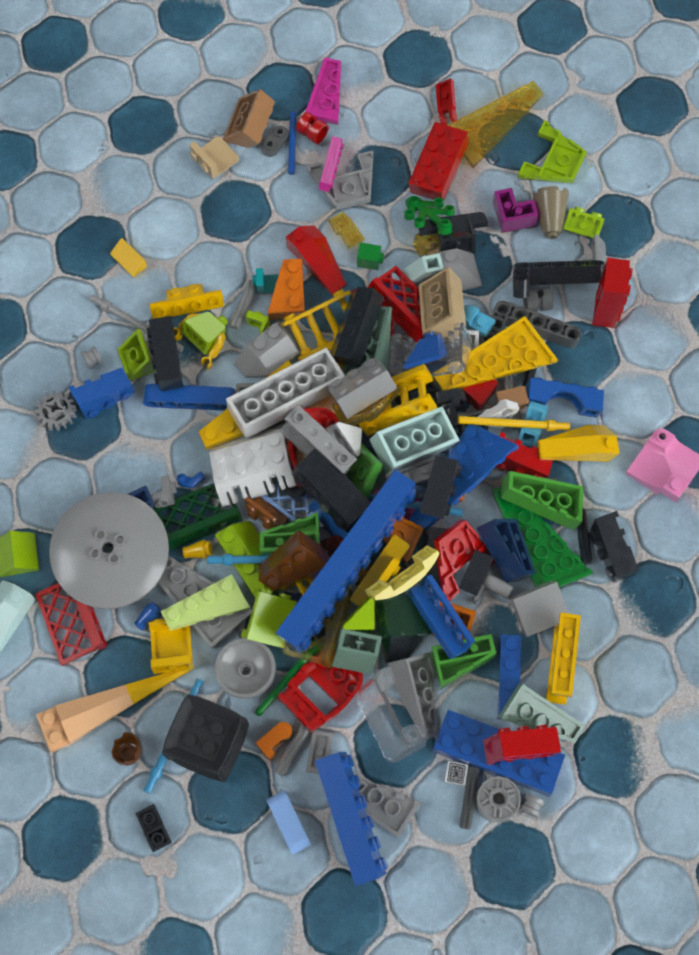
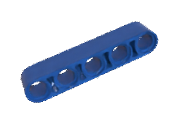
(188, 397)

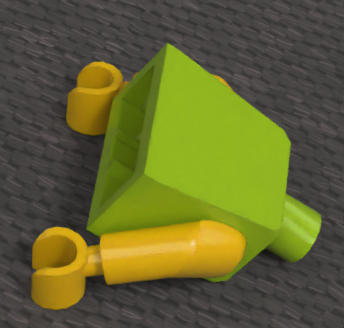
(205, 333)

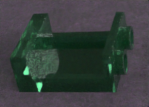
(399, 618)

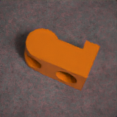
(275, 737)

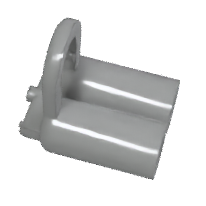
(495, 585)

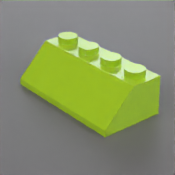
(244, 540)

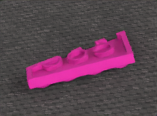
(326, 92)

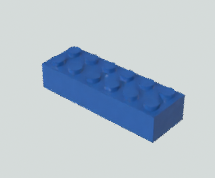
(463, 742)
(351, 818)

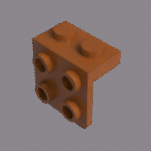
(265, 513)

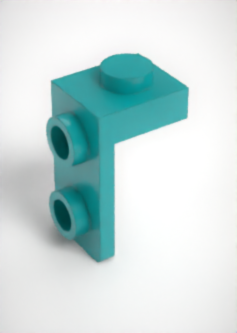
(263, 282)

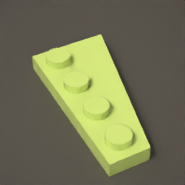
(211, 602)

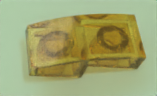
(347, 229)

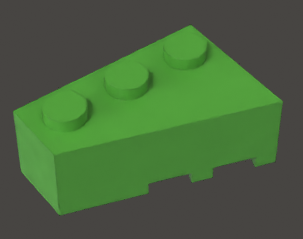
(273, 538)
(453, 669)

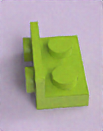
(583, 223)

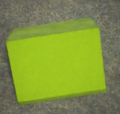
(135, 356)
(18, 553)
(363, 617)

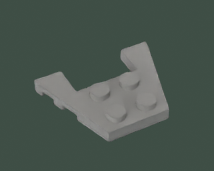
(348, 188)

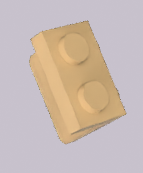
(214, 156)

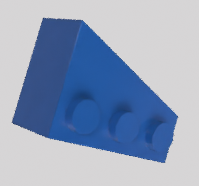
(102, 393)

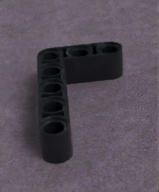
(554, 272)

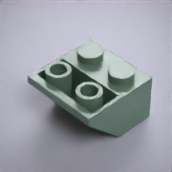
(356, 650)

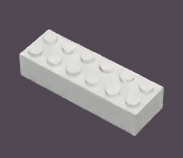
(280, 393)

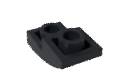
(476, 572)
(153, 827)

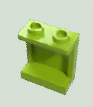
(267, 617)

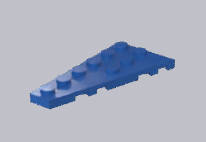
(478, 454)

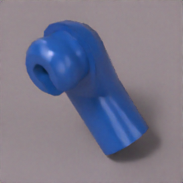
(190, 482)

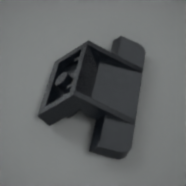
(463, 233)

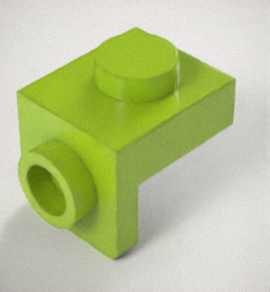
(258, 320)

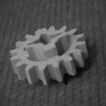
(56, 417)

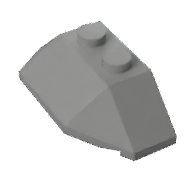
(268, 351)

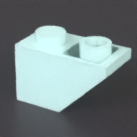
(424, 268)

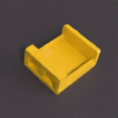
(170, 649)

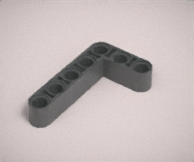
(547, 323)

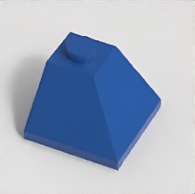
(427, 350)

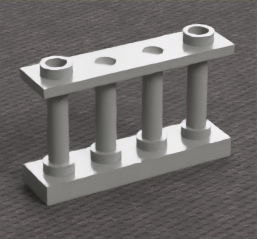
(309, 434)

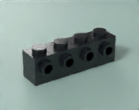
(165, 353)

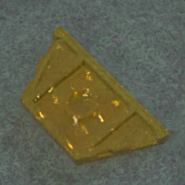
(369, 413)

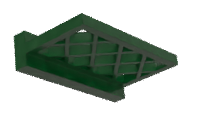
(220, 520)

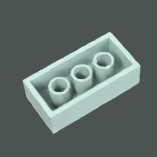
(414, 440)

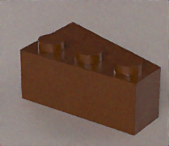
(292, 561)

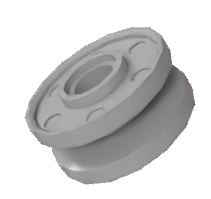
(498, 786)

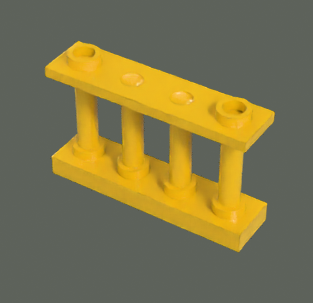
(322, 343)
(408, 409)
(563, 658)

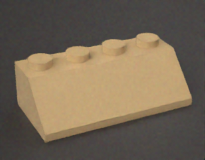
(441, 303)

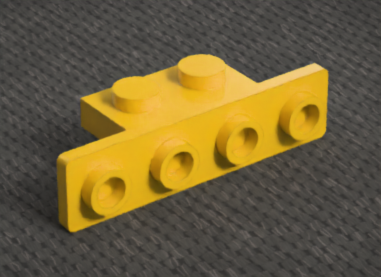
(186, 301)
(383, 568)

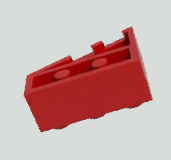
(525, 461)
(522, 744)

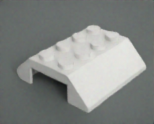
(250, 464)

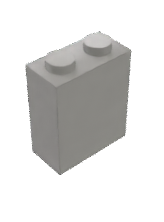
(537, 608)

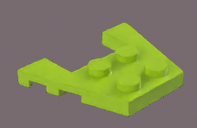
(561, 162)

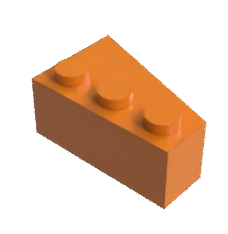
(289, 291)

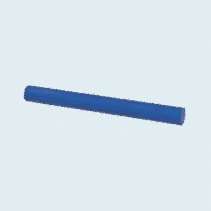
(292, 143)

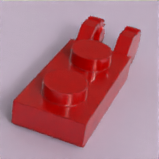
(446, 100)

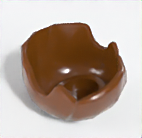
(127, 749)

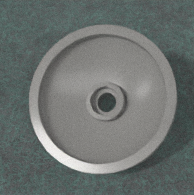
(241, 655)

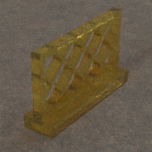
(329, 640)

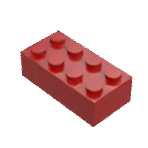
(438, 161)
(612, 292)

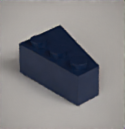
(508, 548)

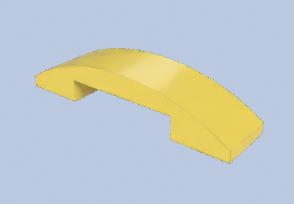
(409, 577)

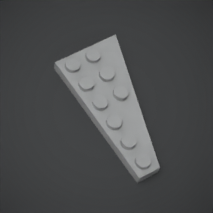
(183, 582)

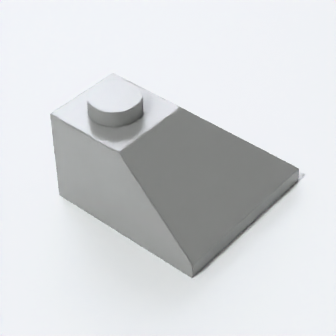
(463, 265)

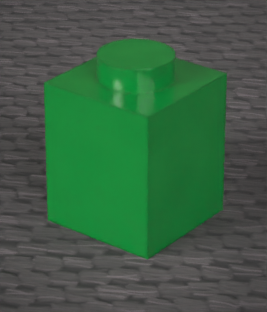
(369, 256)

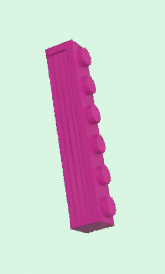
(330, 164)

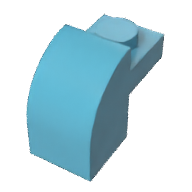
(478, 321)
(535, 412)

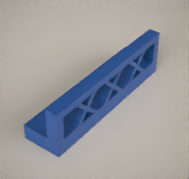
(439, 619)

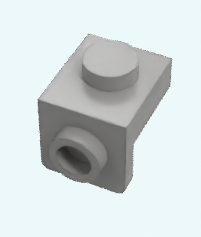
(165, 497)

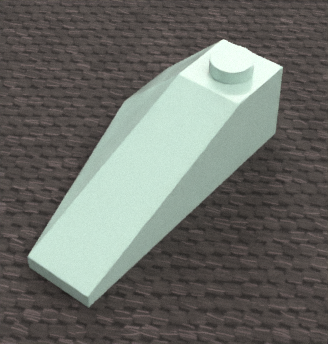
(13, 607)

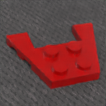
(455, 550)

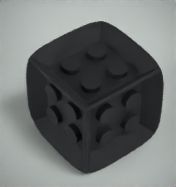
(205, 738)

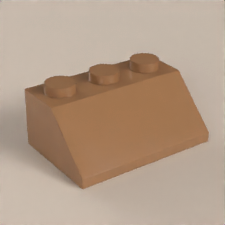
(249, 119)

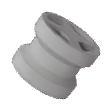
(92, 357)
(531, 805)

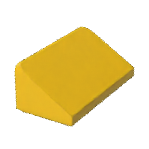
(128, 258)

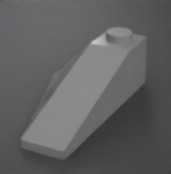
(416, 688)

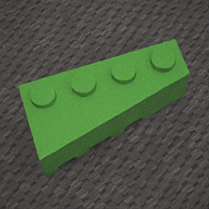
(546, 497)

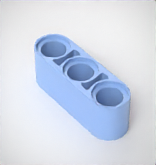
(288, 822)

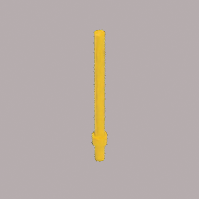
(549, 425)

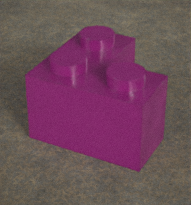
(513, 215)

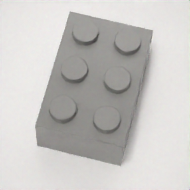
(362, 387)

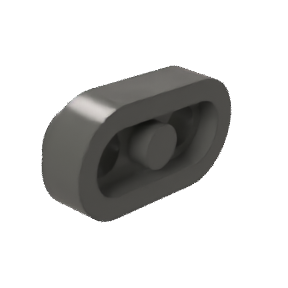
(276, 140)

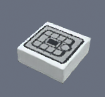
(456, 773)

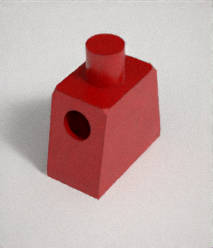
(480, 394)

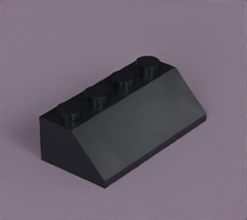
(356, 326)
(330, 489)

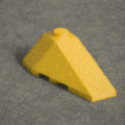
(580, 444)

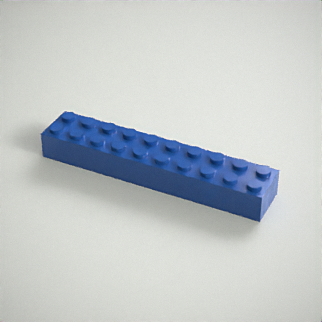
(347, 562)

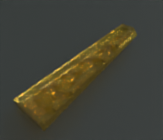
(495, 120)

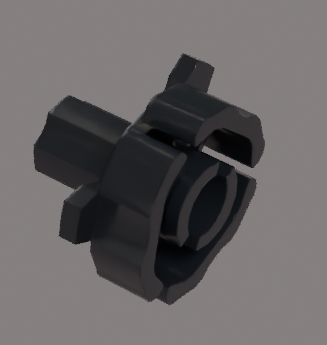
(451, 401)

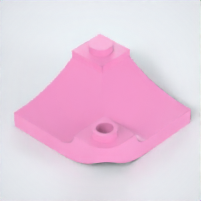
(665, 465)

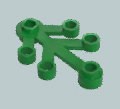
(415, 203)

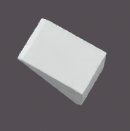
(347, 436)

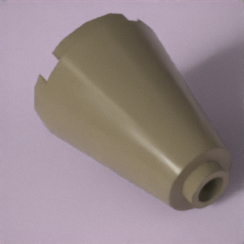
(551, 207)

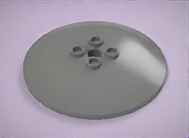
(113, 577)

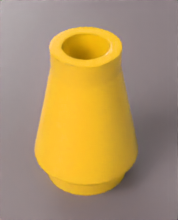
(198, 550)

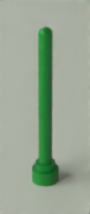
(284, 682)

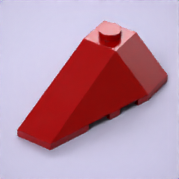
(316, 255)

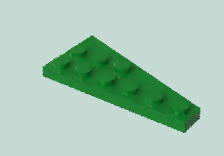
(546, 548)

